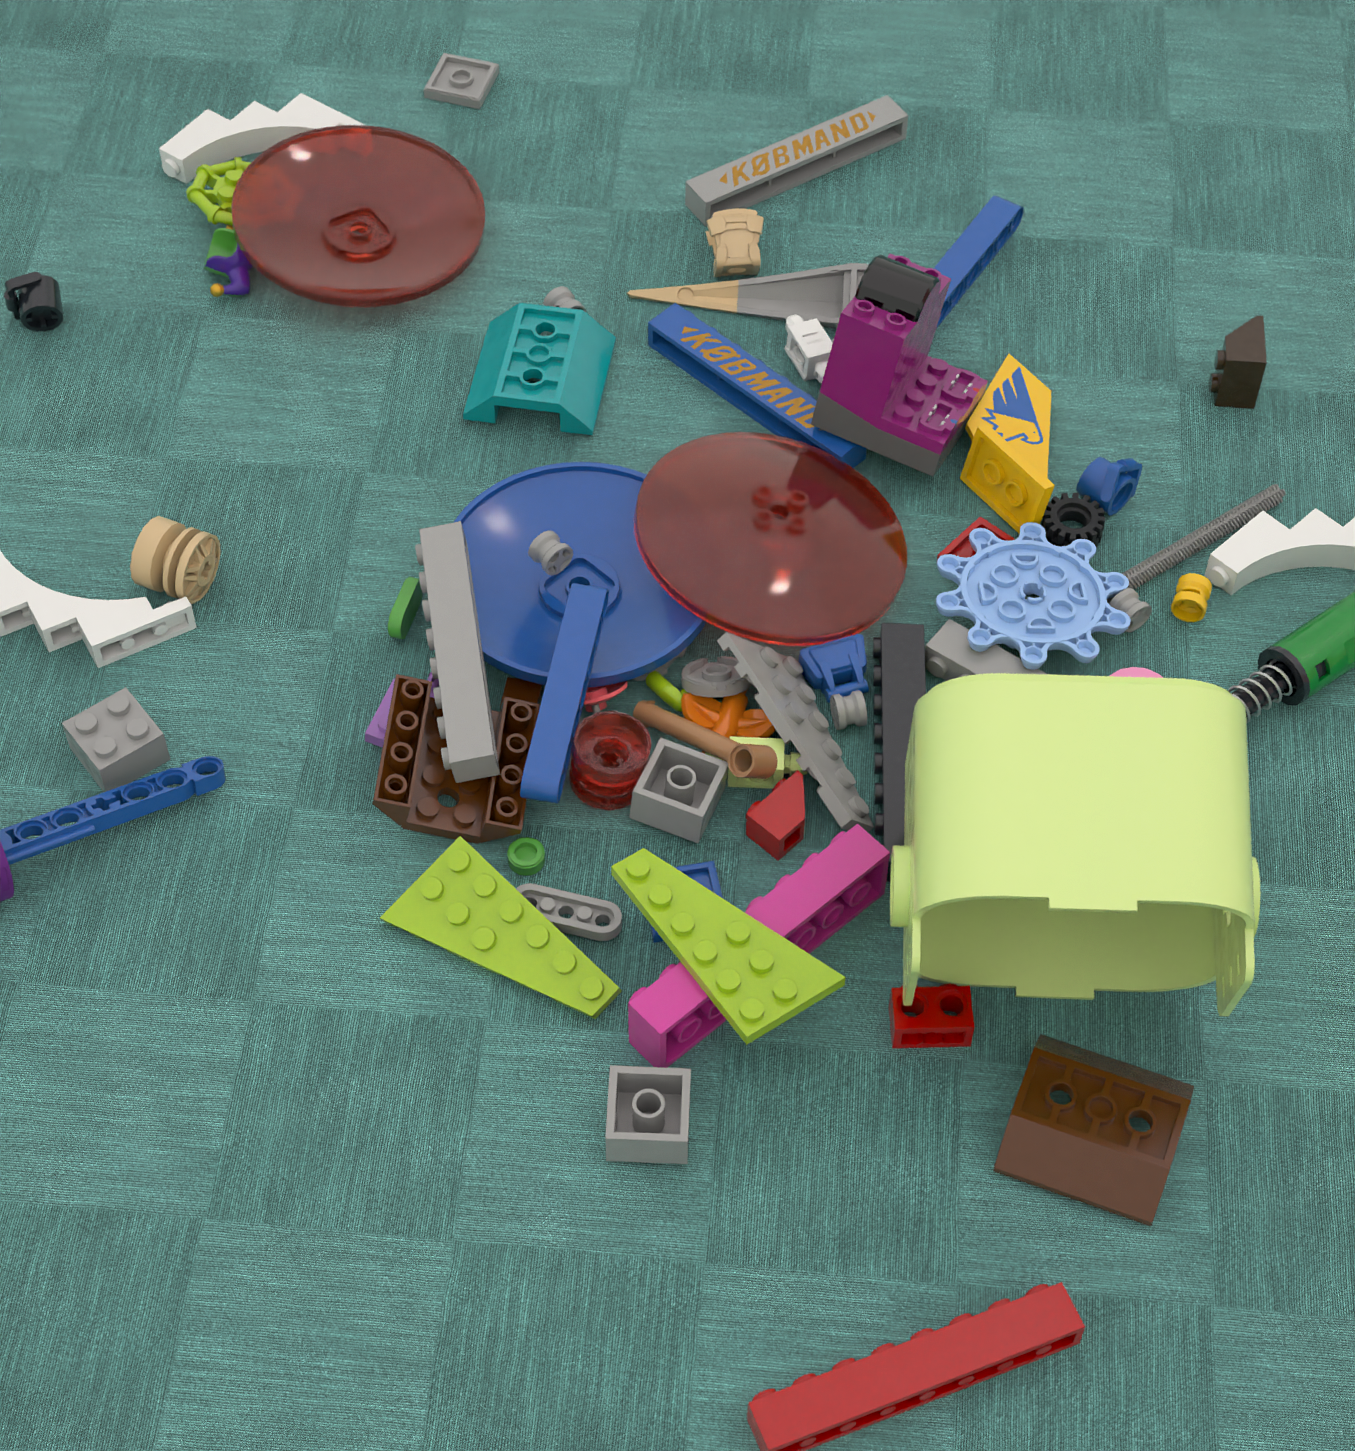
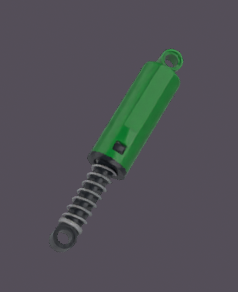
(1302, 660)

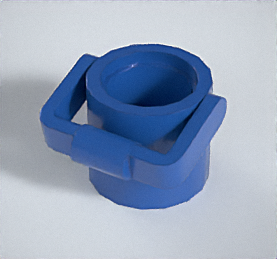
(1110, 483)

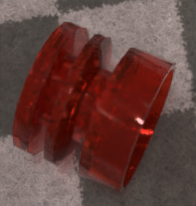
(608, 759)

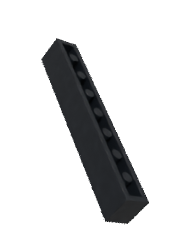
(900, 687)

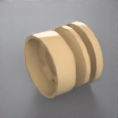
(175, 559)

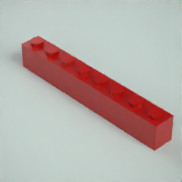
(915, 1371)

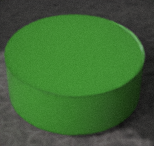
(526, 856)

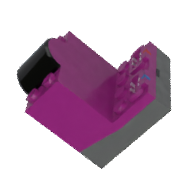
(879, 375)

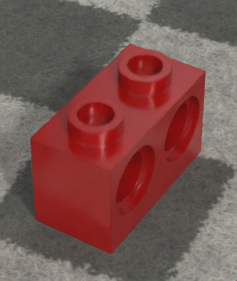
(932, 1026)

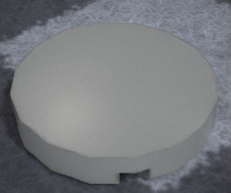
(713, 678)

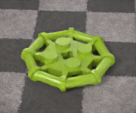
(222, 189)

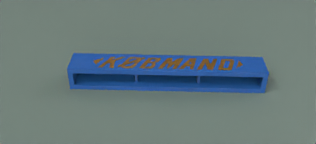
(744, 381)

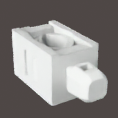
(807, 347)

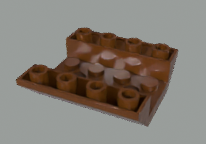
(414, 773)
(1088, 1144)

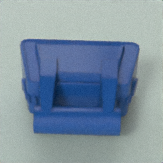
(834, 664)

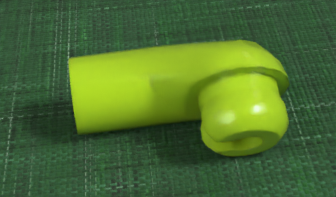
(665, 690)

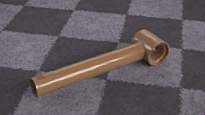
(742, 759)

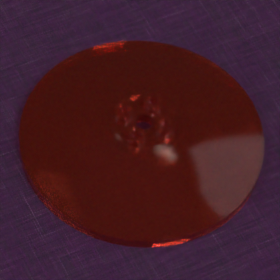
(318, 187)
(786, 581)

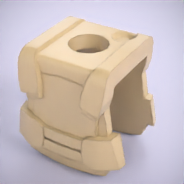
(734, 241)

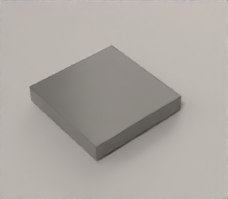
(461, 81)

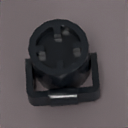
(37, 301)

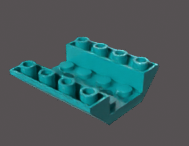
(568, 363)

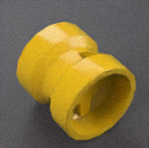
(1191, 597)

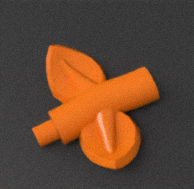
(727, 717)

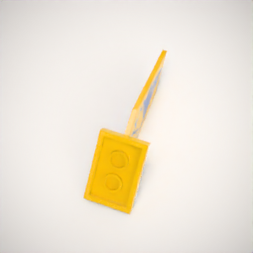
(1011, 446)

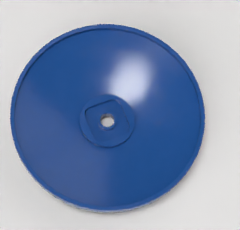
(524, 606)

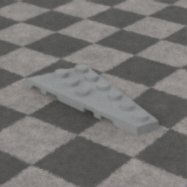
(797, 719)

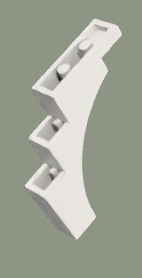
(216, 139)
(1270, 547)
(107, 626)

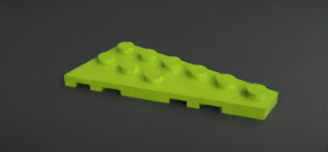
(486, 920)
(735, 959)

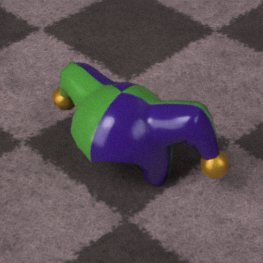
(228, 261)

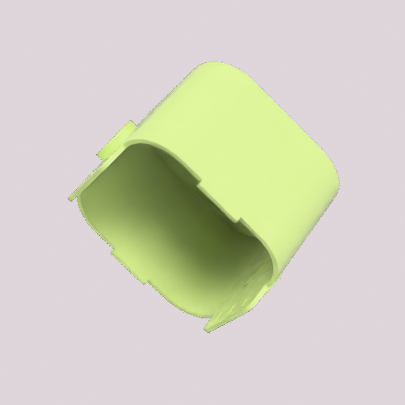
(1077, 838)

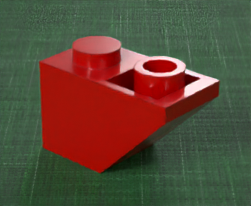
(780, 818)

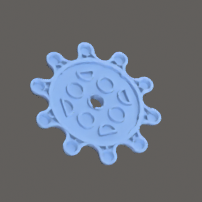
(1001, 575)

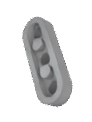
(585, 912)

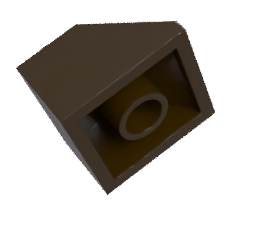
(1240, 366)

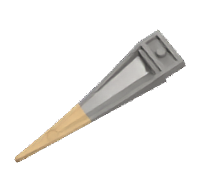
(807, 293)

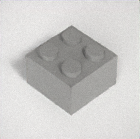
(116, 740)
(679, 790)
(648, 1114)

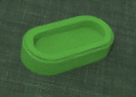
(405, 608)

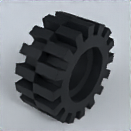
(1073, 510)

